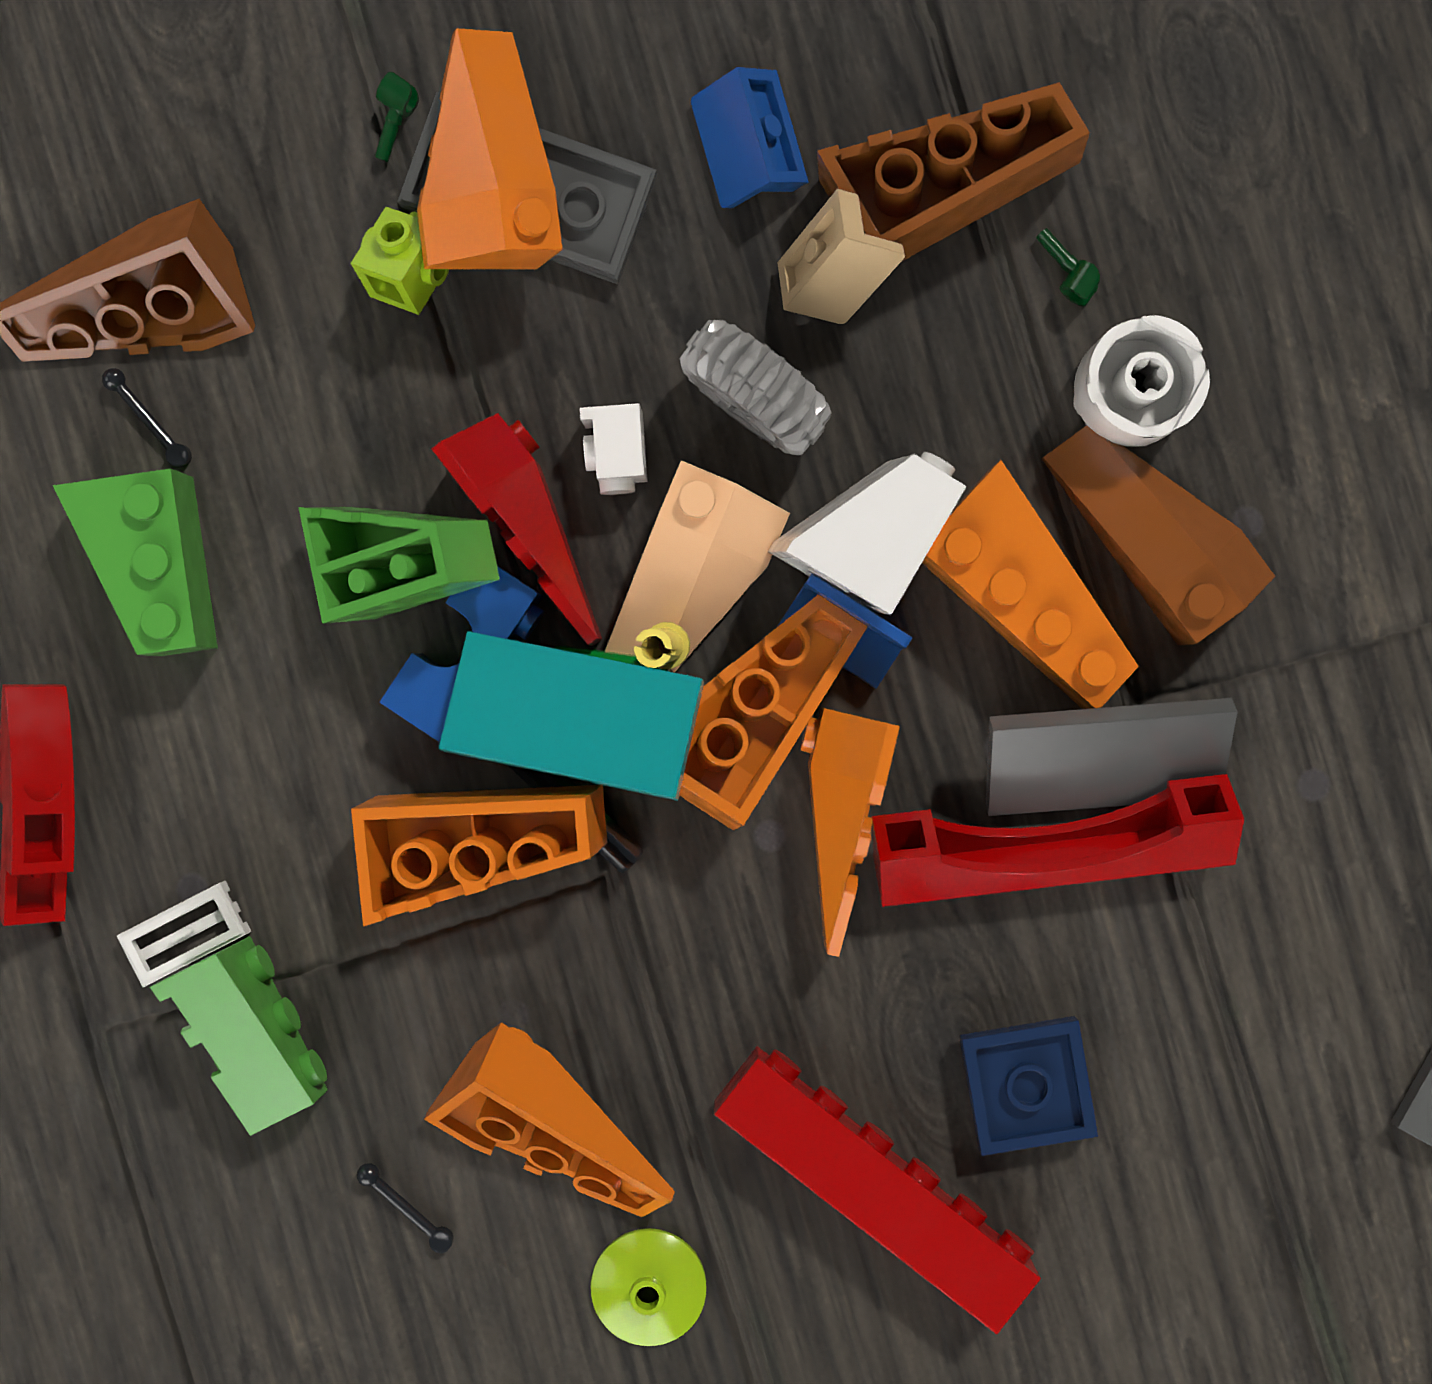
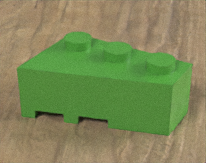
(147, 555)
(391, 561)
(247, 1033)

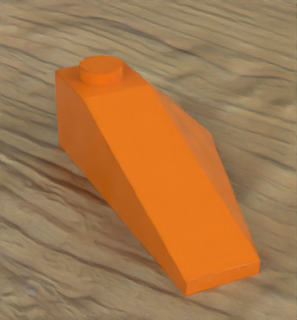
(488, 173)
(846, 776)
(529, 1105)

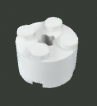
(1173, 378)

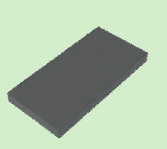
(596, 197)
(1103, 754)

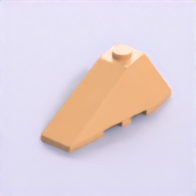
(698, 558)

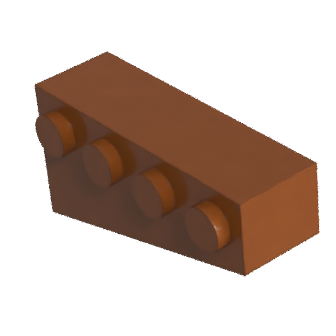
(956, 168)

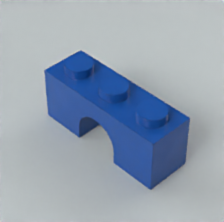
(496, 609)

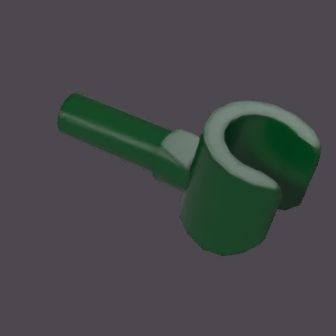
(402, 101)
(1082, 275)

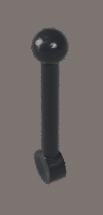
(176, 454)
(439, 1237)

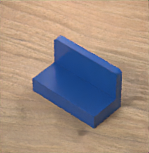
(748, 136)
(877, 645)

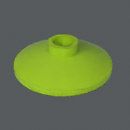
(655, 1261)

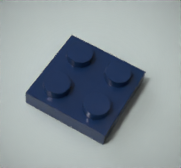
(1028, 1085)

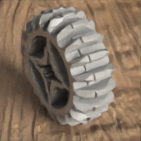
(755, 386)

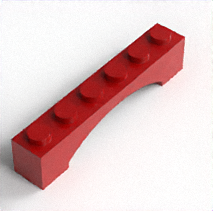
(1176, 830)

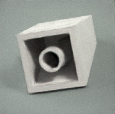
(876, 530)

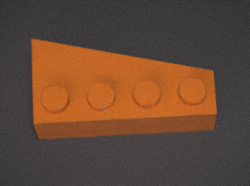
(1024, 587)
(463, 842)

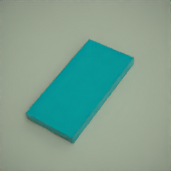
(572, 715)

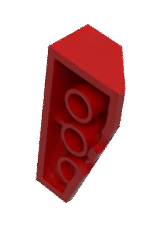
(509, 487)

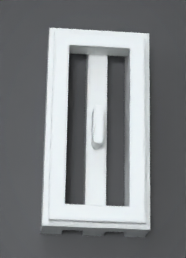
(227, 911)

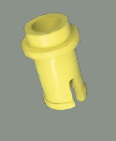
(673, 637)

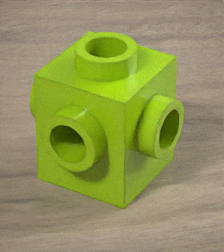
(393, 262)

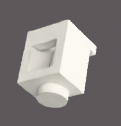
(616, 447)

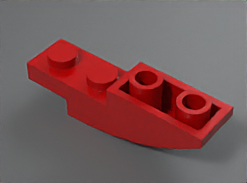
(35, 803)

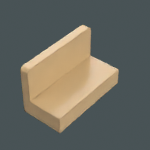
(834, 263)

